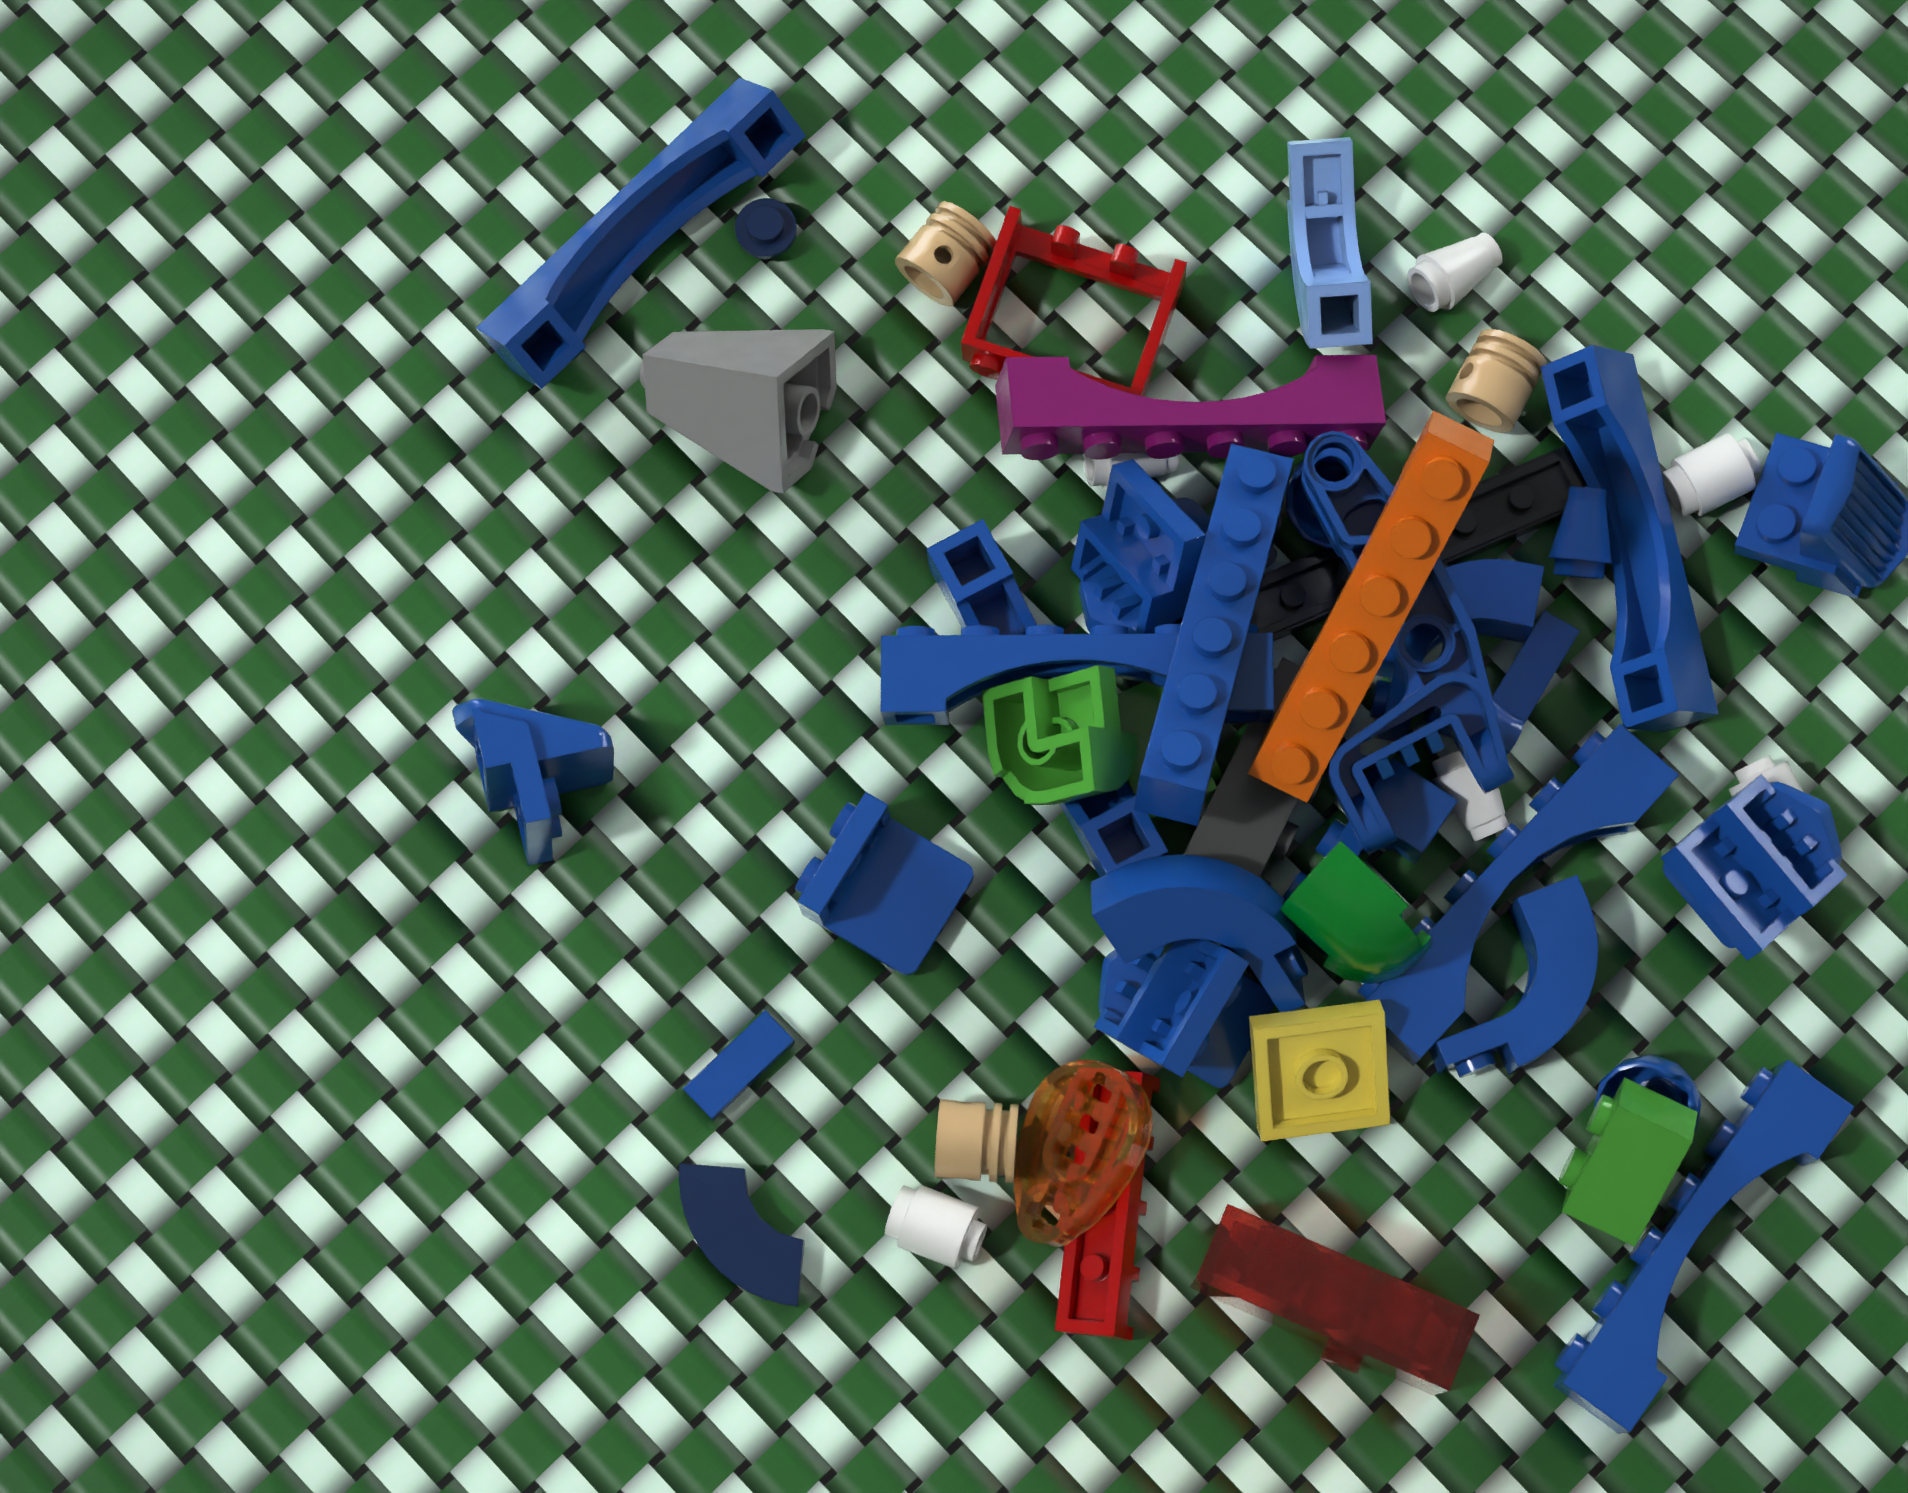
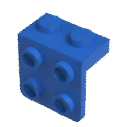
(883, 886)

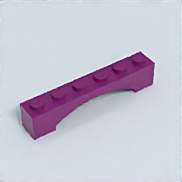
(1059, 411)

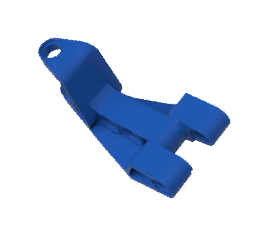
(1451, 682)

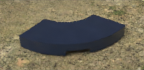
(735, 1235)

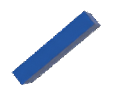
(1535, 665)
(739, 1065)

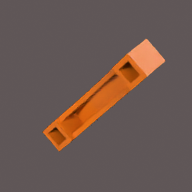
(1372, 605)

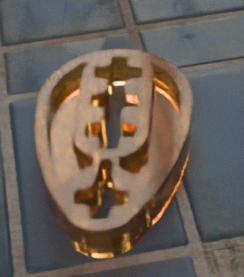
(1112, 1156)

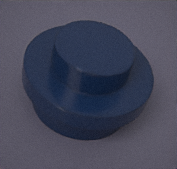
(766, 228)

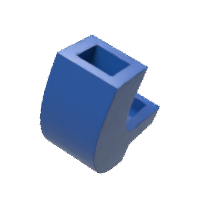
(1501, 603)
(1206, 900)
(1562, 967)

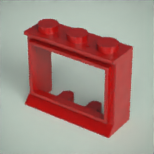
(1067, 254)

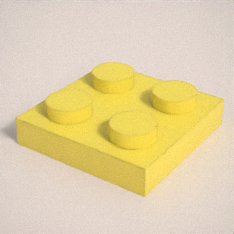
(1320, 1070)

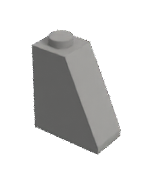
(745, 396)

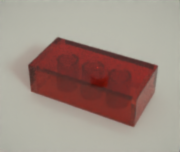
(1334, 1302)

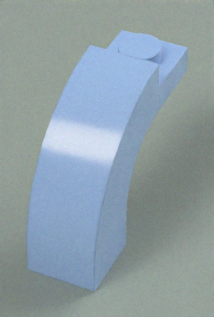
(1324, 248)

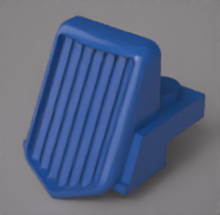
(1826, 516)
(1138, 553)
(531, 760)
(1757, 863)
(1183, 1007)

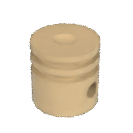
(946, 253)
(1496, 380)
(975, 1141)

